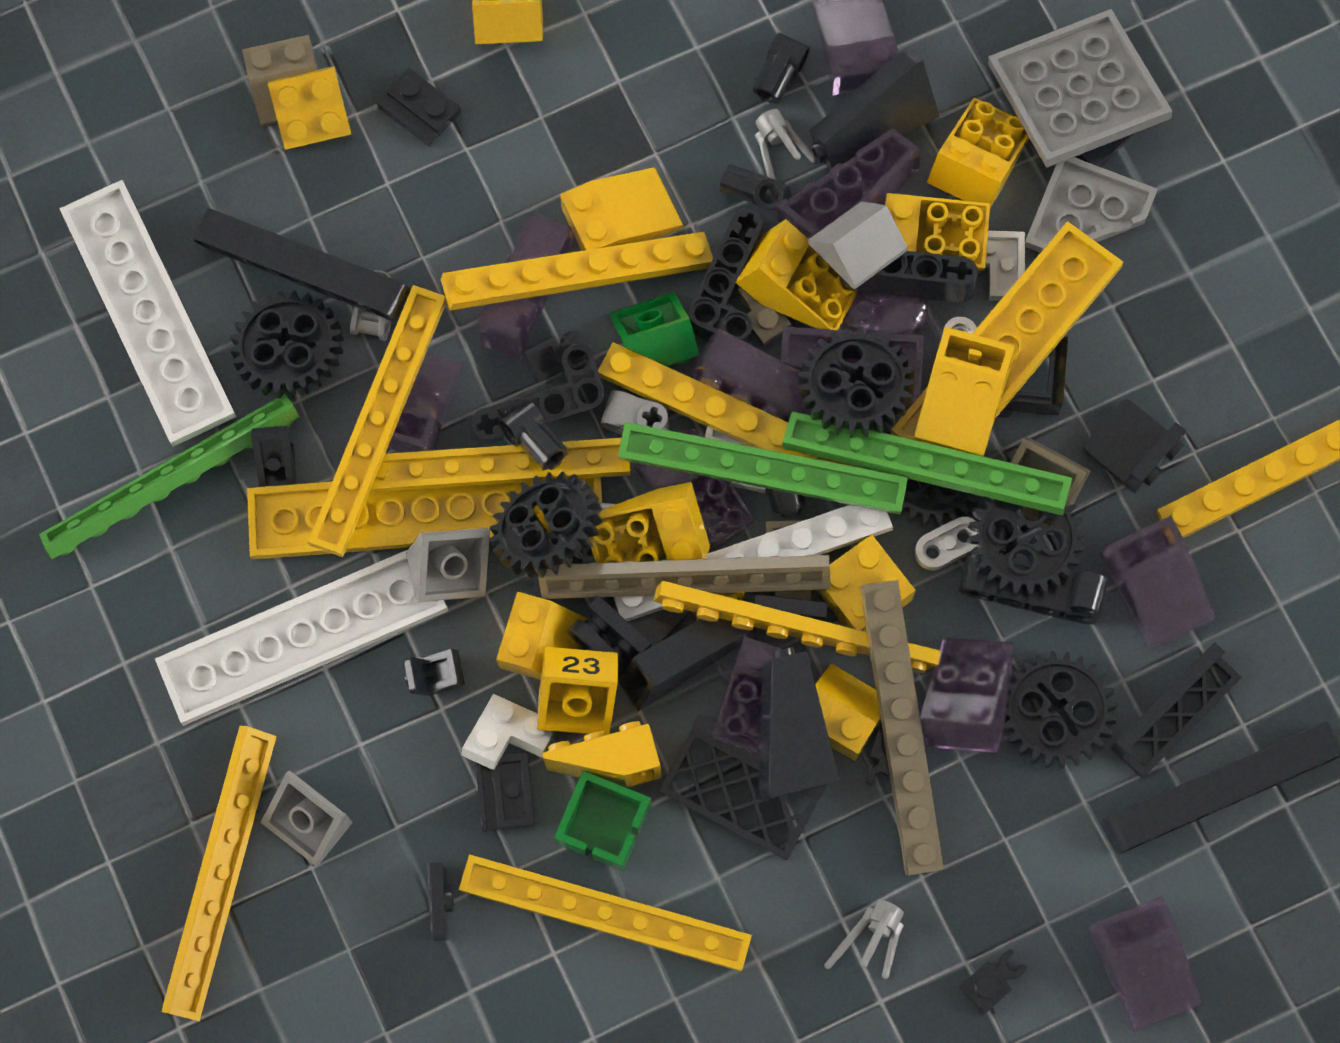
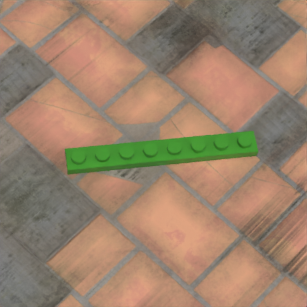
(930, 464)
(762, 468)
(160, 481)

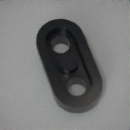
(588, 637)

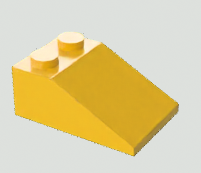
(620, 210)

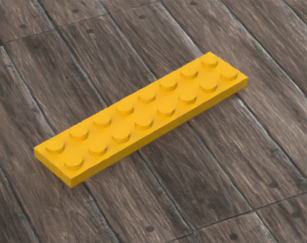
(1039, 310)

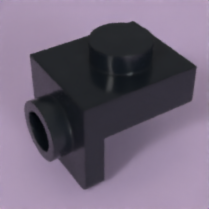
(434, 673)

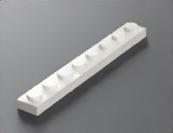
(808, 537)

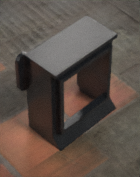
(1044, 403)

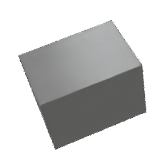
(860, 242)
(449, 564)
(305, 819)

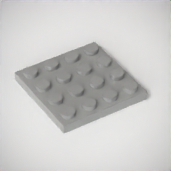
(1079, 88)

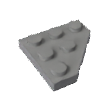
(1091, 200)

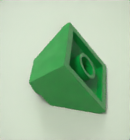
(657, 329)

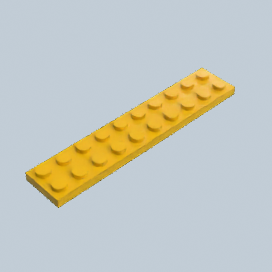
(286, 514)

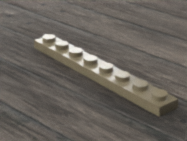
(708, 575)
(901, 727)

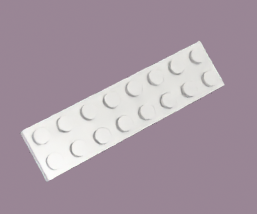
(147, 313)
(293, 638)

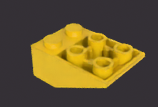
(979, 153)
(942, 225)
(795, 279)
(964, 391)
(652, 528)
(620, 757)

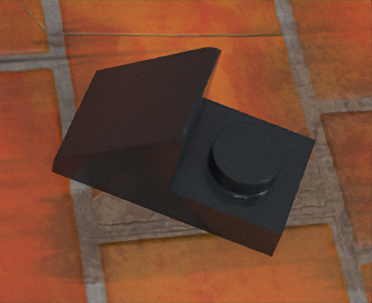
(273, 456)

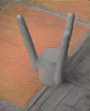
(777, 130)
(883, 920)

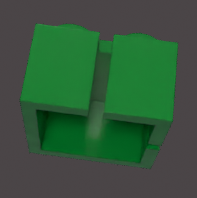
(603, 820)

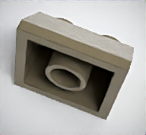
(276, 62)
(1040, 457)

